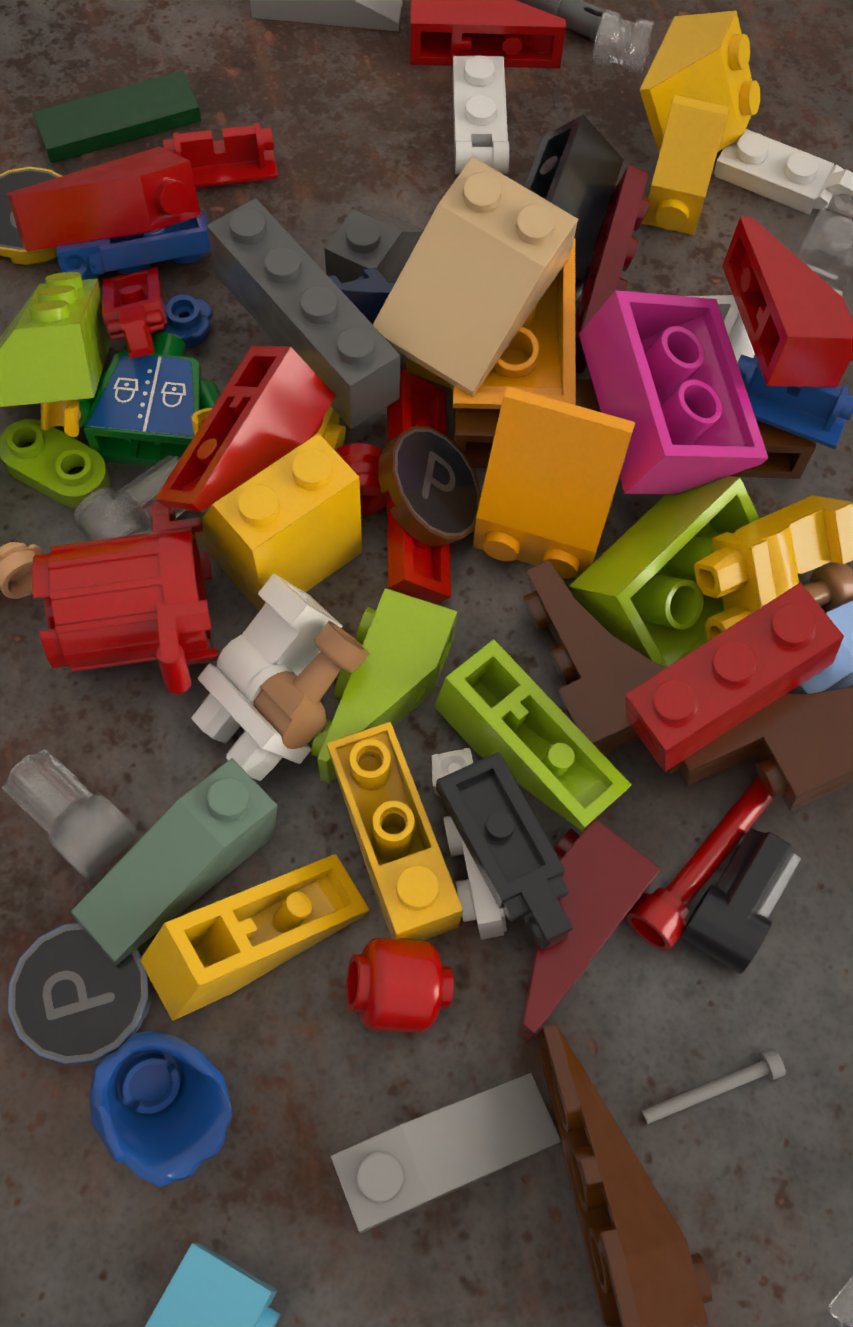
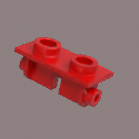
(239, 158)

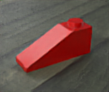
(485, 28)
(107, 201)
(788, 311)
(258, 419)

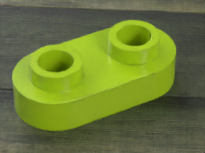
(48, 461)

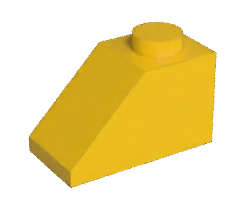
(685, 164)

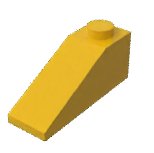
(249, 934)

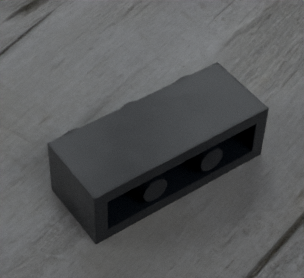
(577, 174)

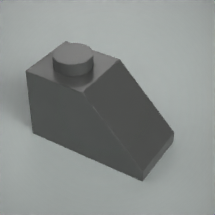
(370, 241)

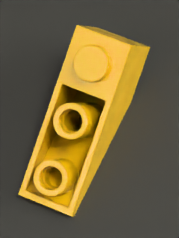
(395, 835)

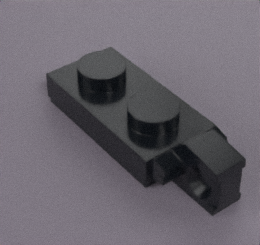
(508, 846)

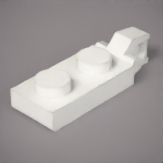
(786, 175)
(472, 892)

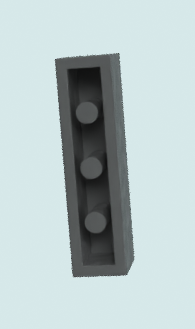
(304, 310)

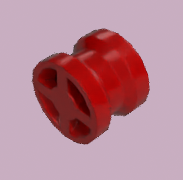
(365, 463)

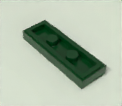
(117, 116)

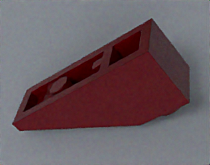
(603, 885)

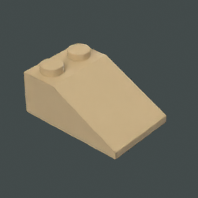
(475, 275)

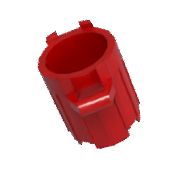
(129, 600)

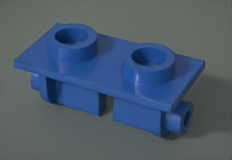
(803, 411)

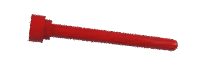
(661, 915)

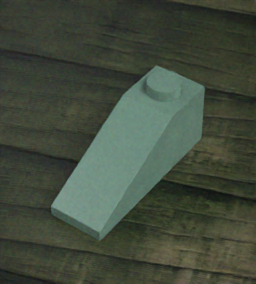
(178, 860)

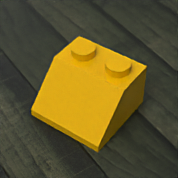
(704, 61)

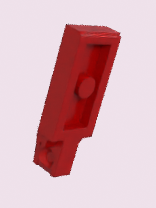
(134, 309)

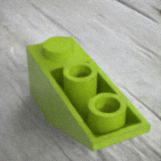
(406, 659)

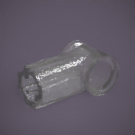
(126, 511)
(79, 825)

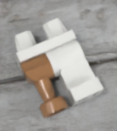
(275, 679)

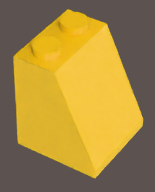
(287, 521)

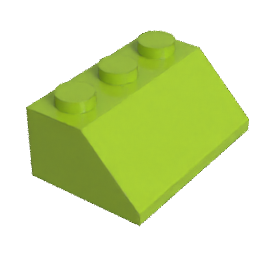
(54, 344)
(647, 579)

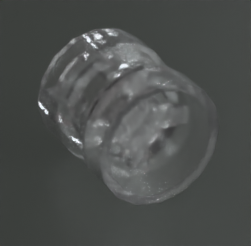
(623, 42)

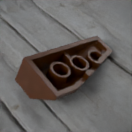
(628, 1234)

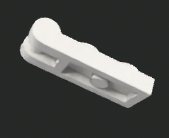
(480, 112)

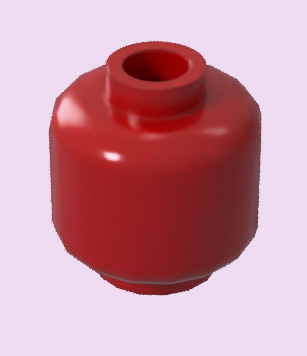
(398, 985)

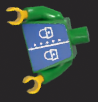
(140, 406)

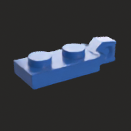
(133, 253)

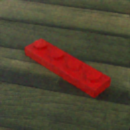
(413, 565)

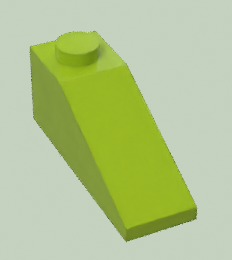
(507, 713)

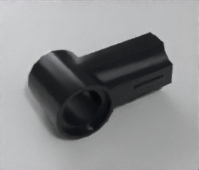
(735, 912)

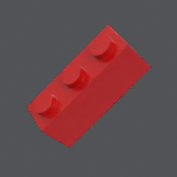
(732, 676)

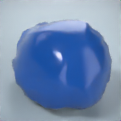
(160, 1106)

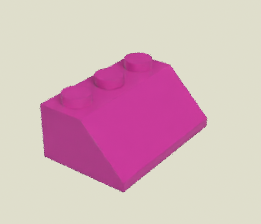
(679, 381)

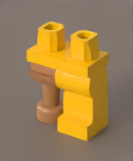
(770, 552)

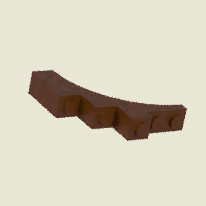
(799, 738)

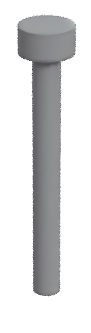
(769, 1065)

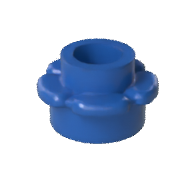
(191, 329)

